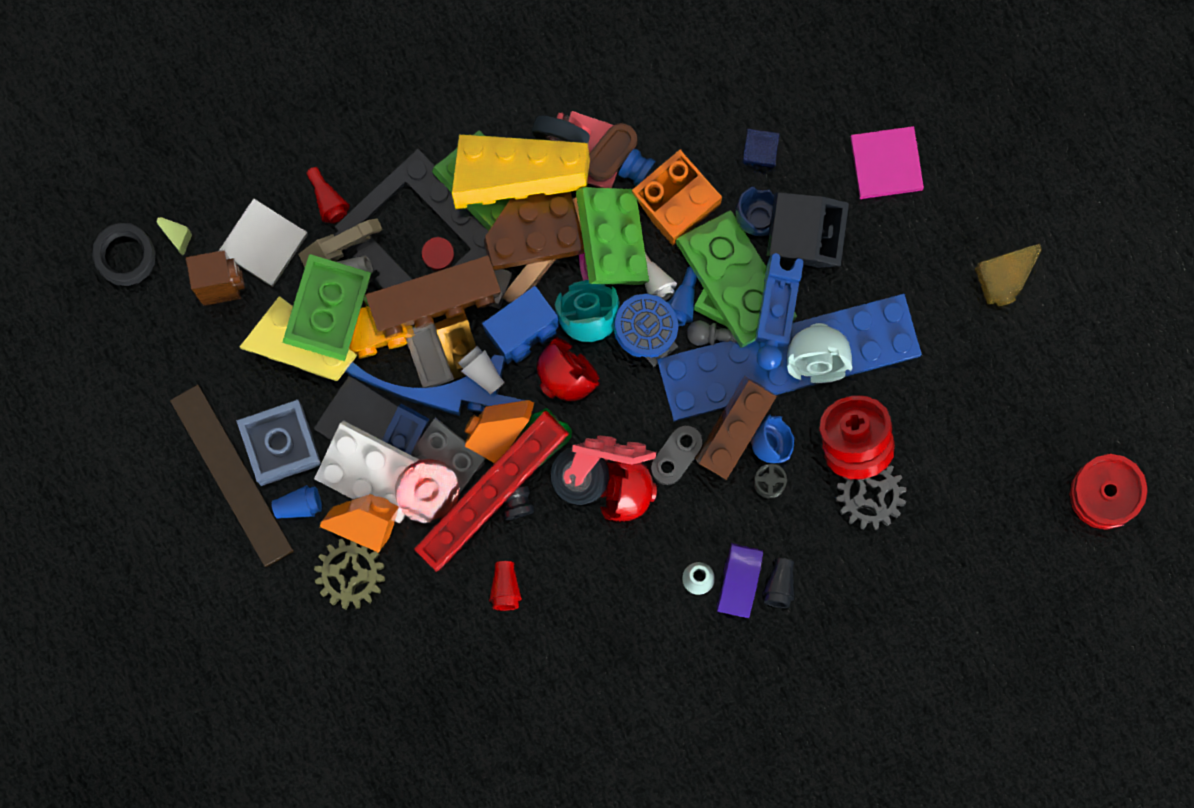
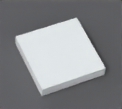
(263, 242)

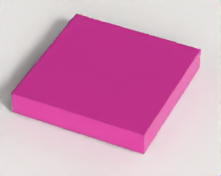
(886, 162)

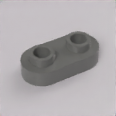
(677, 455)

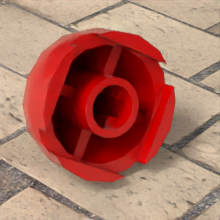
(565, 373)
(628, 491)

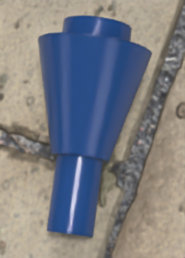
(683, 298)

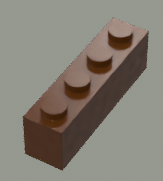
(432, 296)

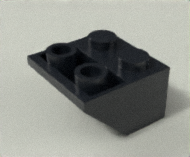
(808, 229)

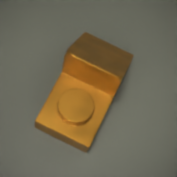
(456, 341)

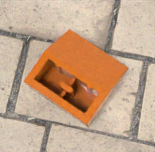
(677, 197)

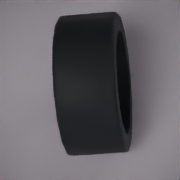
(115, 231)

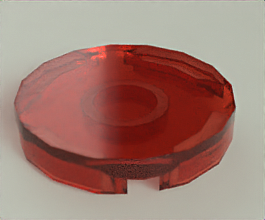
(427, 490)

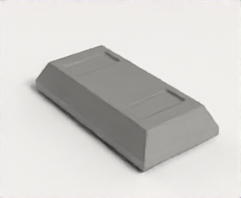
(429, 357)

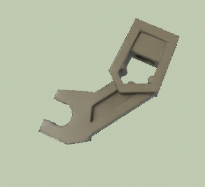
(332, 246)

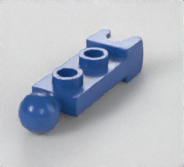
(777, 310)

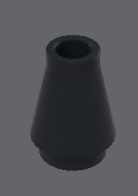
(780, 584)

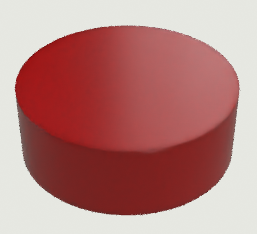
(438, 253)

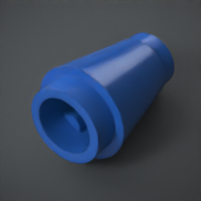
(299, 503)

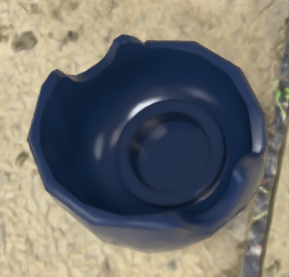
(755, 211)

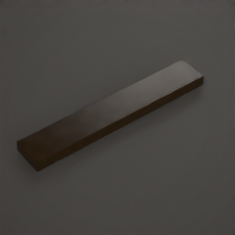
(231, 476)

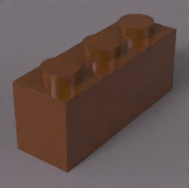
(215, 277)
(735, 427)

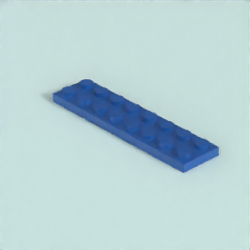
(709, 375)

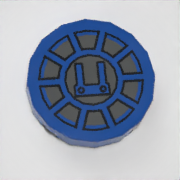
(646, 325)

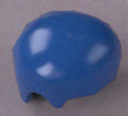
(773, 440)

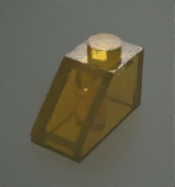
(1006, 275)

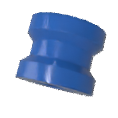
(637, 167)

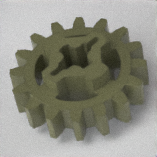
(335, 571)

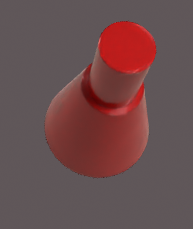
(330, 203)

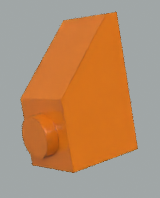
(497, 428)
(363, 521)

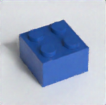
(522, 326)

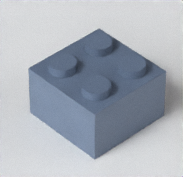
(279, 442)

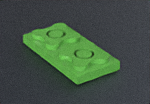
(728, 272)

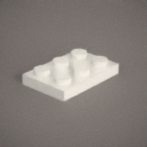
(363, 465)

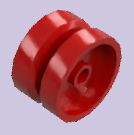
(857, 437)
(1094, 505)

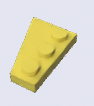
(268, 338)

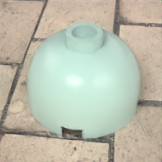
(820, 354)

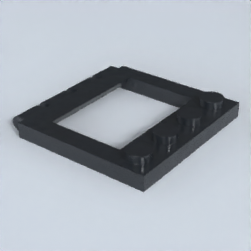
(418, 174)

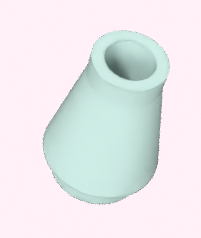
(694, 586)

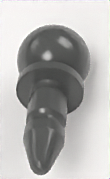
(701, 333)

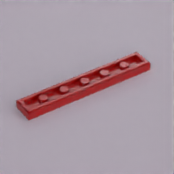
(491, 491)

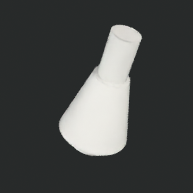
(659, 282)

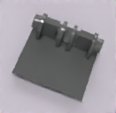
(446, 446)

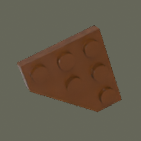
(534, 231)

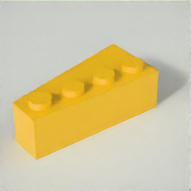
(516, 167)

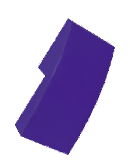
(740, 580)

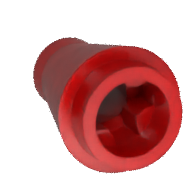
(505, 588)

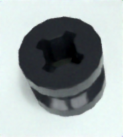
(518, 504)

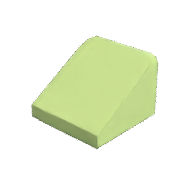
(177, 233)

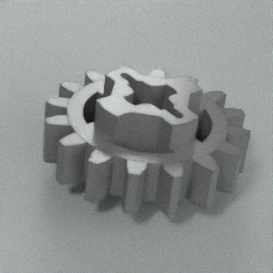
(879, 508)

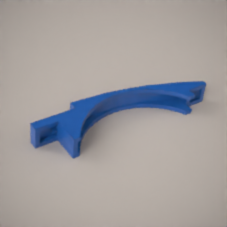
(444, 398)

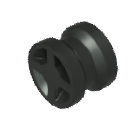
(775, 476)

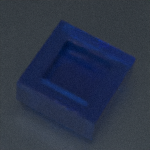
(761, 148)

